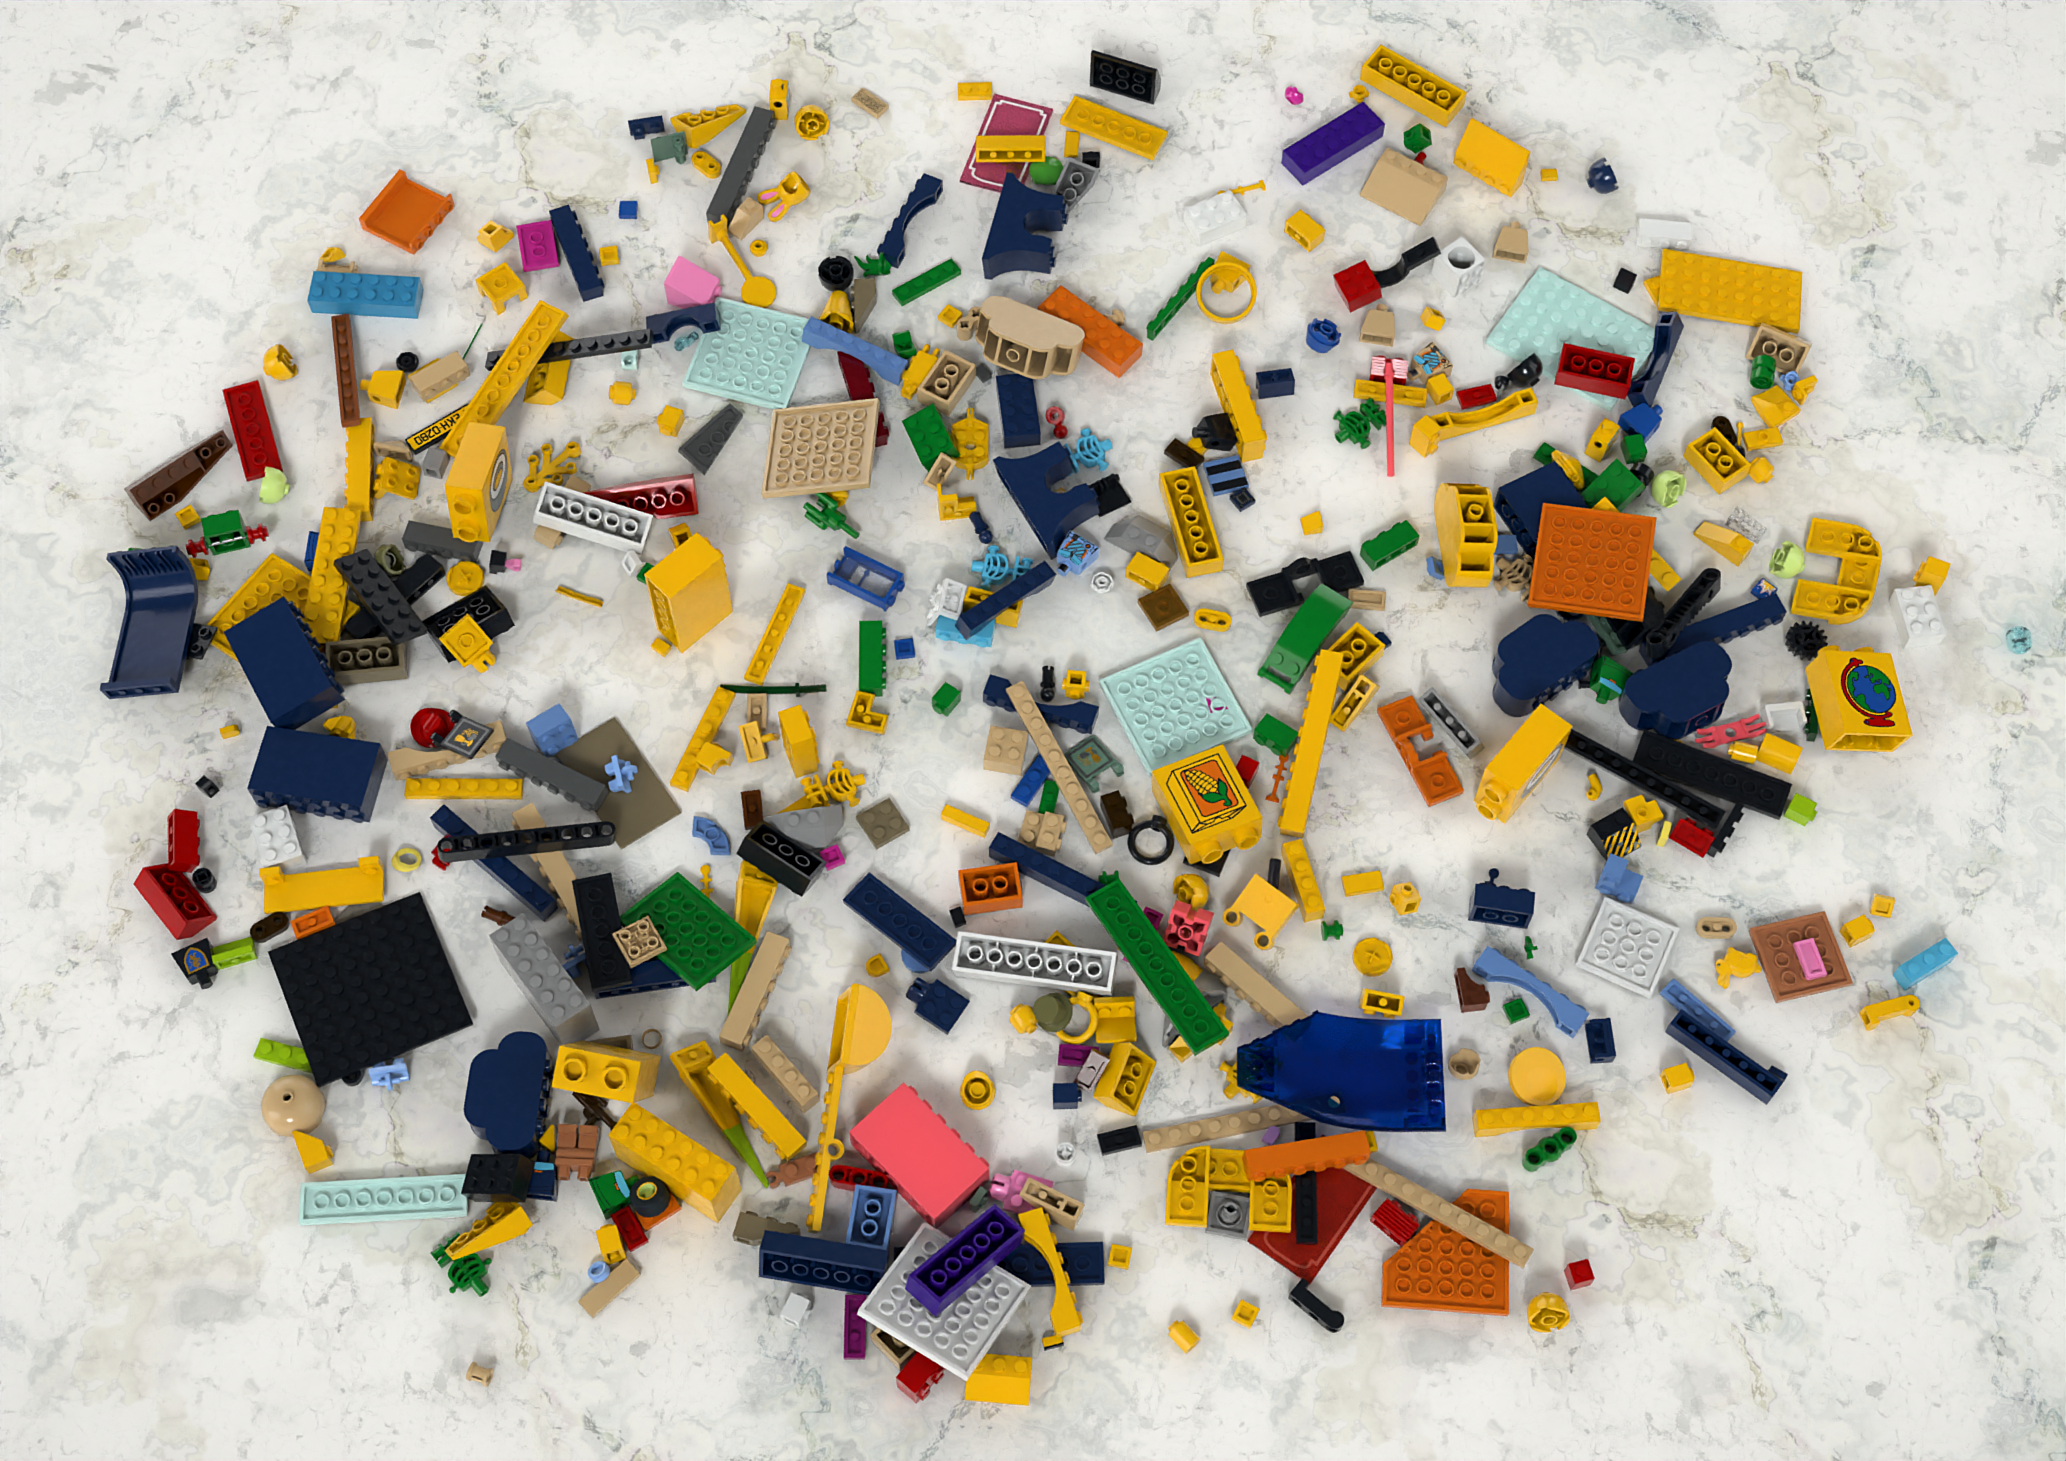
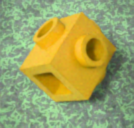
(1075, 684)
(1405, 898)

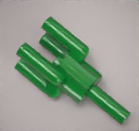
(828, 516)

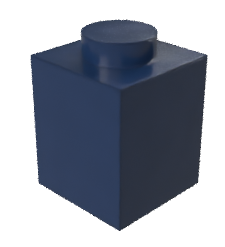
(1066, 1096)

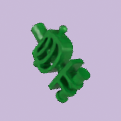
(470, 1273)

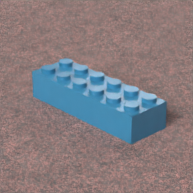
(365, 294)

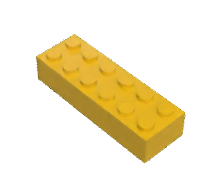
(1413, 85)
(1236, 401)
(1190, 522)

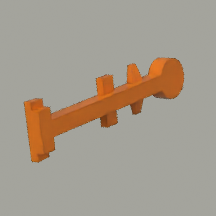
(1278, 777)

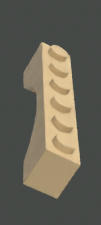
(410, 762)

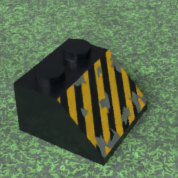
(1615, 834)

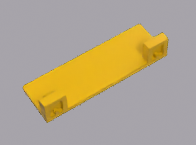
(323, 888)

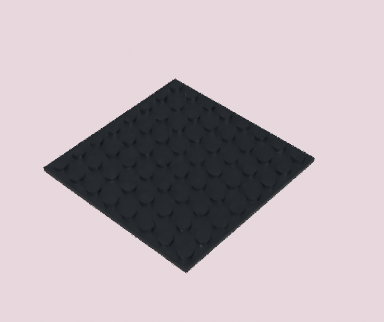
(369, 989)

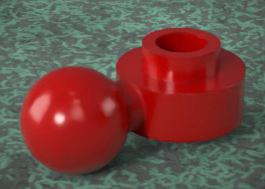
(1060, 430)

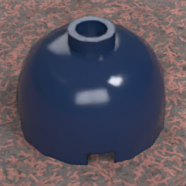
(1601, 177)

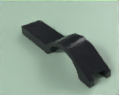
(1409, 260)

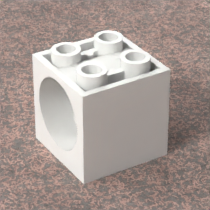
(1459, 255)

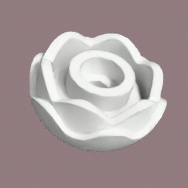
(1101, 577)

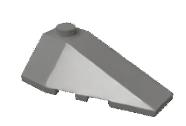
(1075, 182)

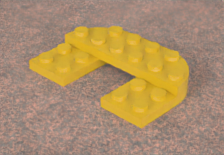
(1857, 574)
(1224, 1170)

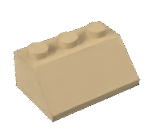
(1783, 347)

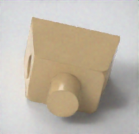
(1512, 244)
(1378, 327)

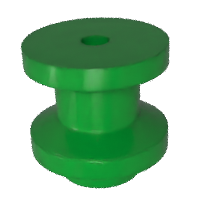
(1107, 879)
(1331, 930)

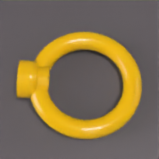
(1085, 1001)

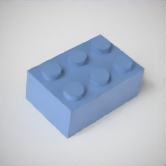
(872, 1217)

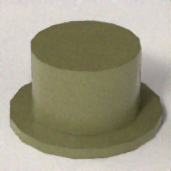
(1053, 1012)

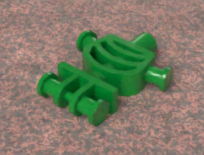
(1353, 422)

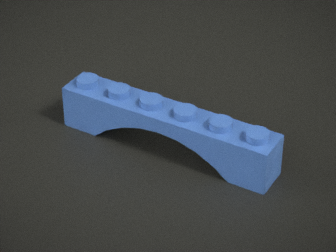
(825, 336)
(1497, 968)

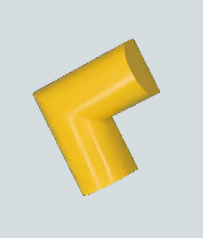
(863, 718)

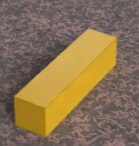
(965, 821)

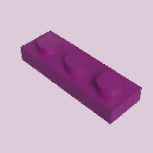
(854, 1328)

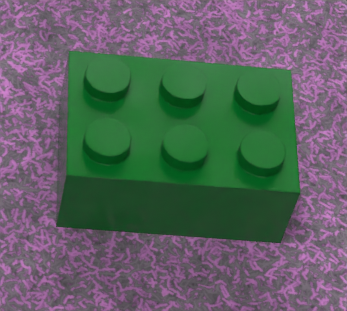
(930, 435)
(1616, 485)

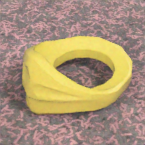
(399, 866)

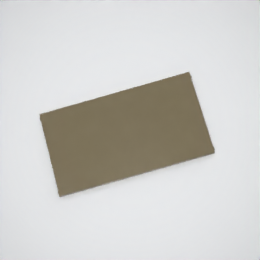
(630, 812)

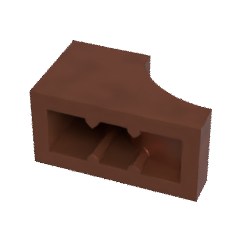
(1470, 994)

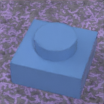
(1435, 568)

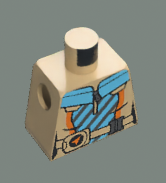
(1429, 362)

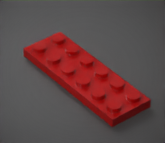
(252, 429)

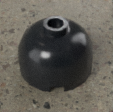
(836, 273)
(1527, 372)

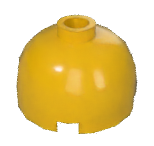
(811, 122)
(278, 363)
(1191, 890)
(1547, 1312)

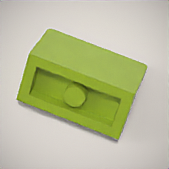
(234, 953)

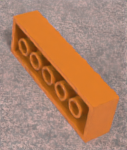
(1103, 339)

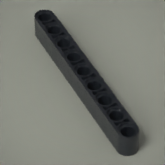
(518, 837)

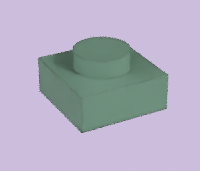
(979, 1200)

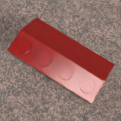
(174, 900)

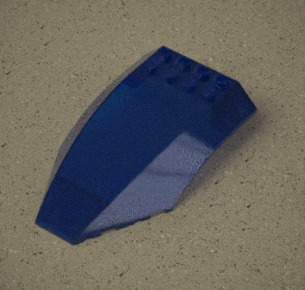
(1377, 1068)

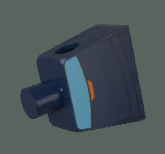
(544, 1179)

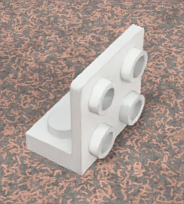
(946, 601)

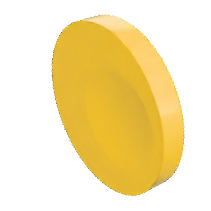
(1537, 1076)

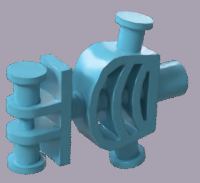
(1090, 456)
(995, 579)

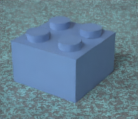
(552, 731)

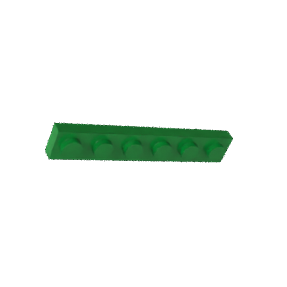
(1175, 303)

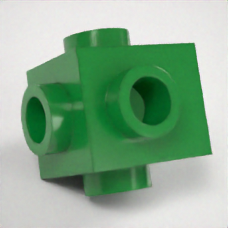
(1417, 138)

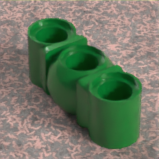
(1558, 1145)

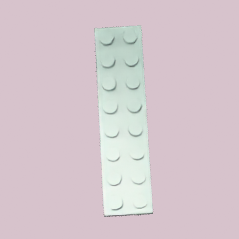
(382, 1199)

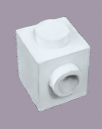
(796, 1309)

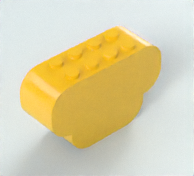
(1466, 533)

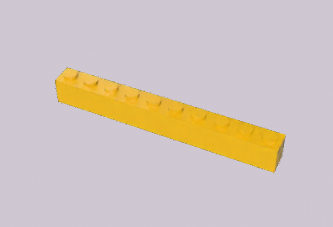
(1311, 744)

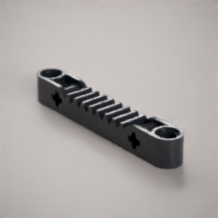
(1699, 593)

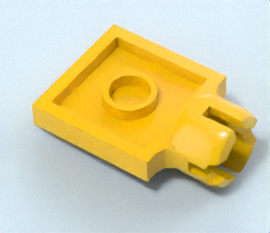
(469, 644)

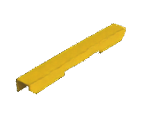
(580, 597)

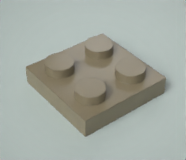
(882, 823)

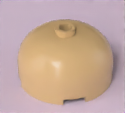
(300, 1113)

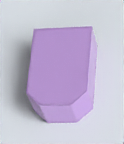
(1271, 1135)

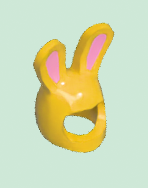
(791, 191)

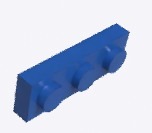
(1031, 782)

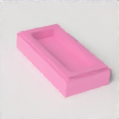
(1810, 959)

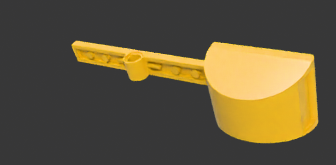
(858, 1038)

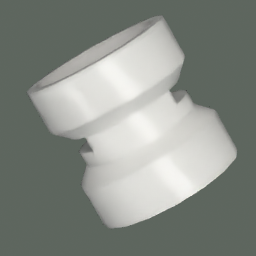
(1065, 1150)

